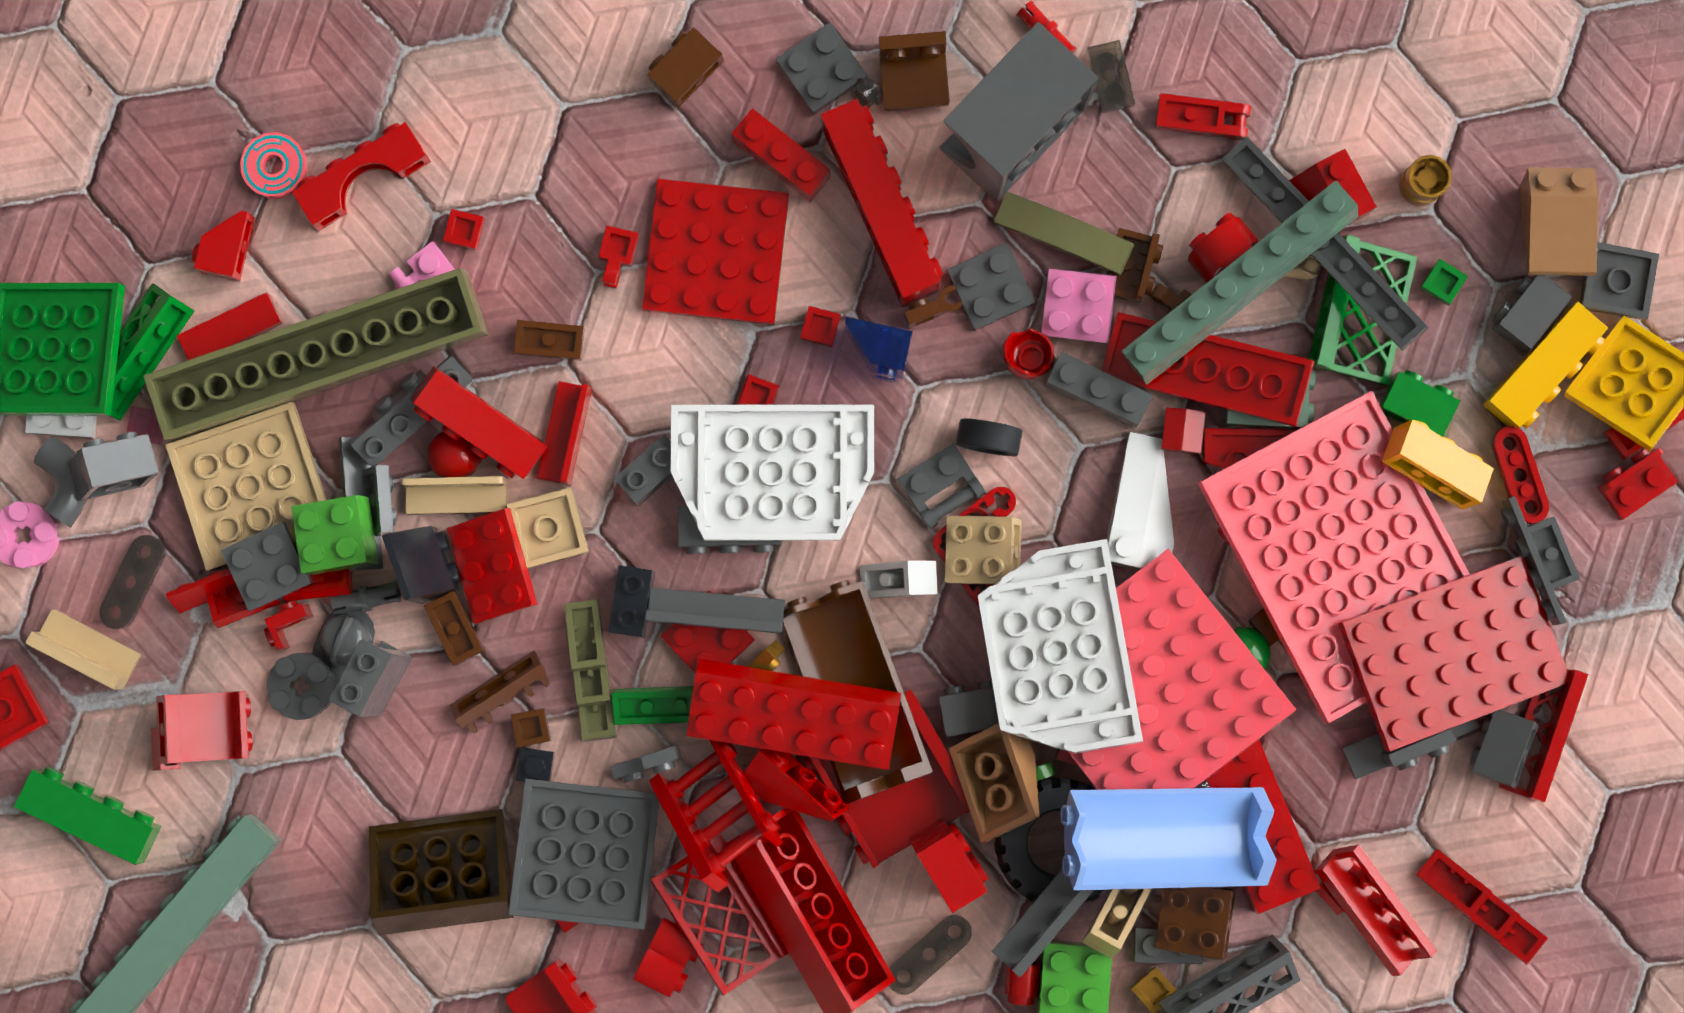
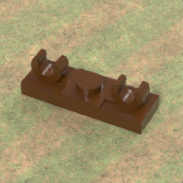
(499, 691)

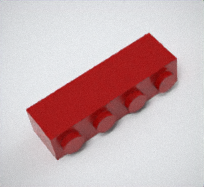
(478, 423)

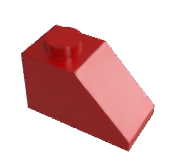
(225, 247)

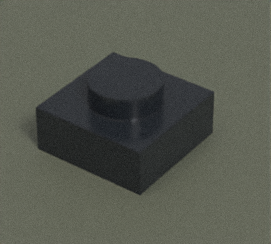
(535, 764)

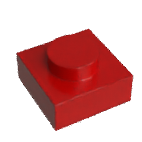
(464, 229)
(820, 326)

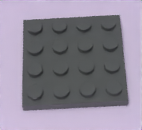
(584, 854)

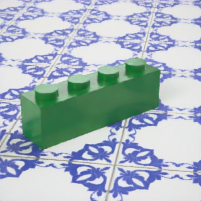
(88, 816)

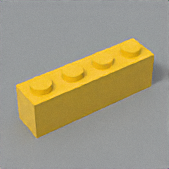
(1545, 366)

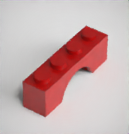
(325, 195)

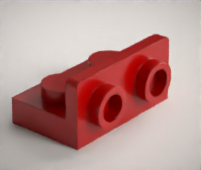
(1638, 483)

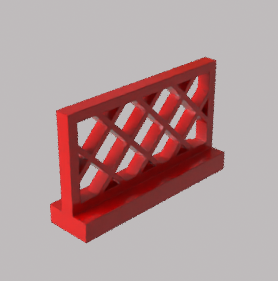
(748, 906)

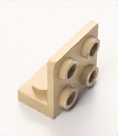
(981, 548)

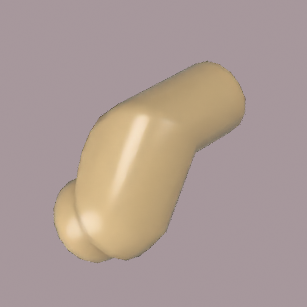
(1306, 271)

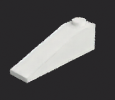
(1141, 509)

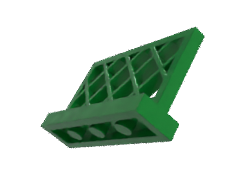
(1333, 311)

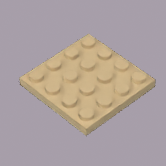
(244, 478)

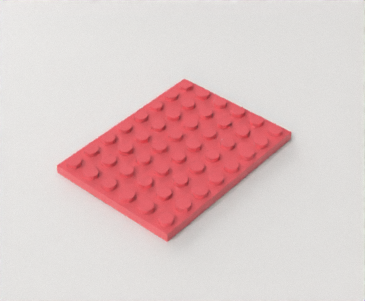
(1330, 539)

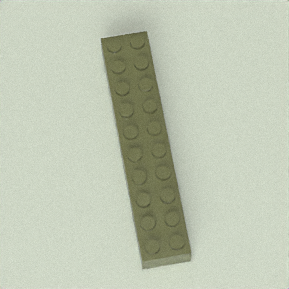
(316, 355)

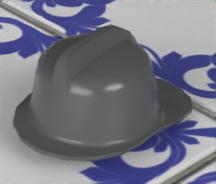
(340, 638)

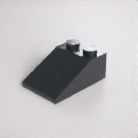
(422, 563)

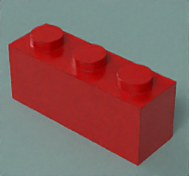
(781, 155)

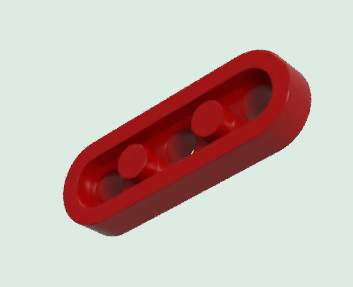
(1521, 459)

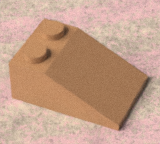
(1560, 220)
(997, 781)

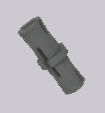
(366, 598)

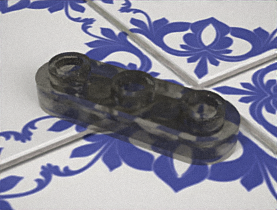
(144, 572)
(944, 946)

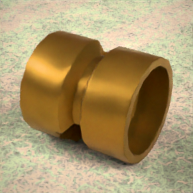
(1425, 180)

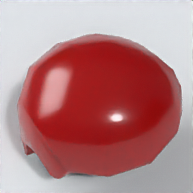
(1028, 354)
(452, 457)

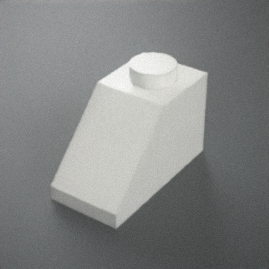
(899, 579)

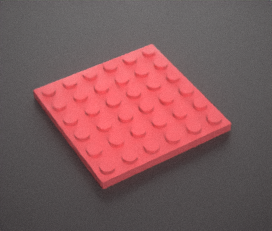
(1192, 683)

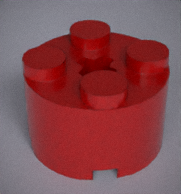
(1220, 247)

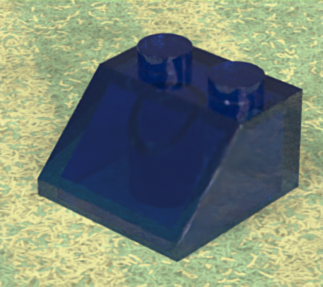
(880, 347)

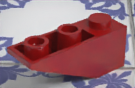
(788, 784)

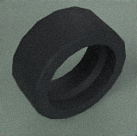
(989, 437)

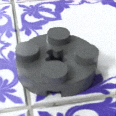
(285, 697)

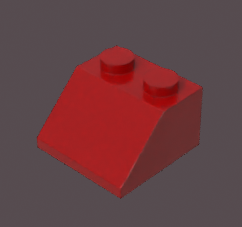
(1336, 168)

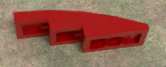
(1482, 907)

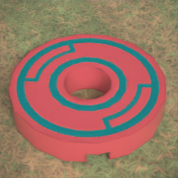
(257, 155)

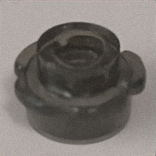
(867, 92)

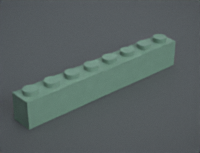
(1241, 282)
(182, 918)

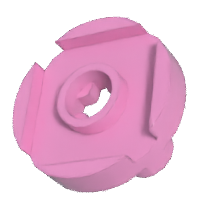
(43, 534)

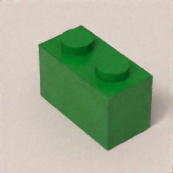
(1412, 399)

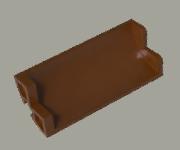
(843, 643)

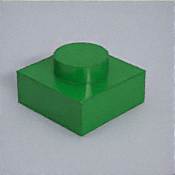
(1443, 282)

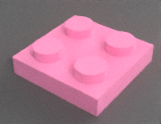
(1078, 305)

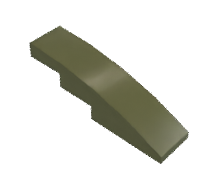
(1064, 233)
(590, 670)

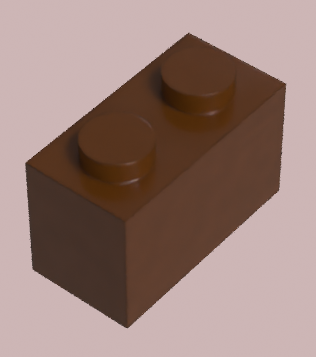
(685, 66)

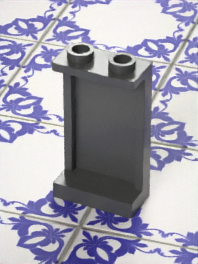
(370, 678)

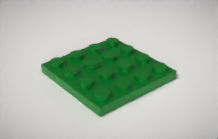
(59, 348)

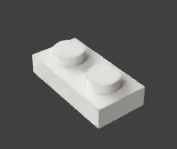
(62, 426)

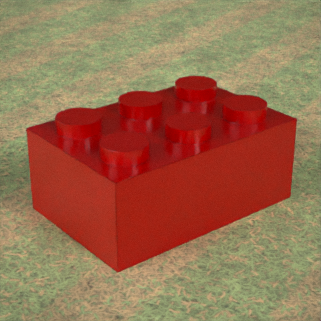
(952, 871)

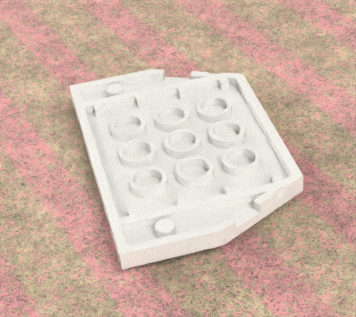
(772, 468)
(1061, 651)

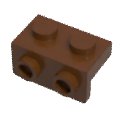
(1135, 278)

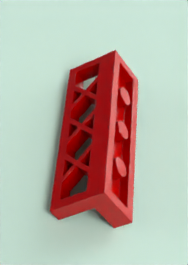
(1555, 736)
(1372, 910)

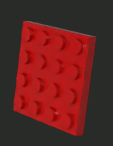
(715, 251)

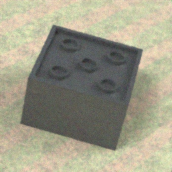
(1018, 111)

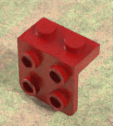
(551, 992)

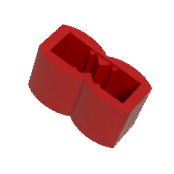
(666, 960)

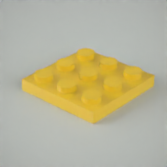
(1632, 383)

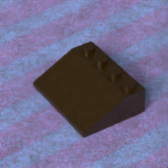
(439, 872)

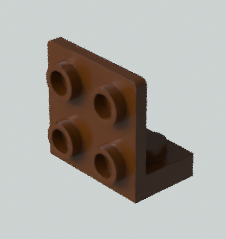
(914, 71)
(1196, 921)

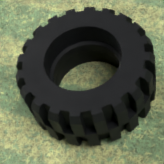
(1013, 846)

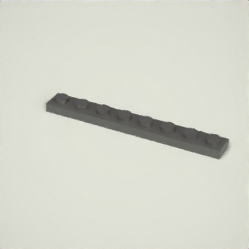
(1336, 255)

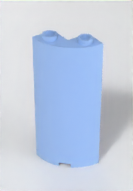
(1167, 838)

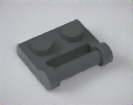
(936, 475)

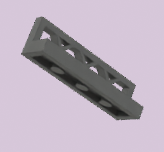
(715, 610)
(1040, 923)
(1232, 979)

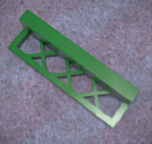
(148, 346)

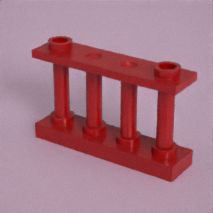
(683, 816)

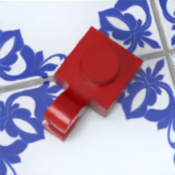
(617, 250)

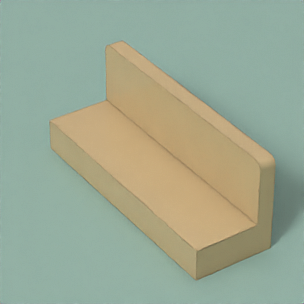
(455, 495)
(85, 650)

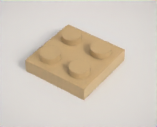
(549, 527)

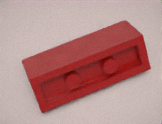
(564, 433)

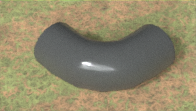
(55, 459)

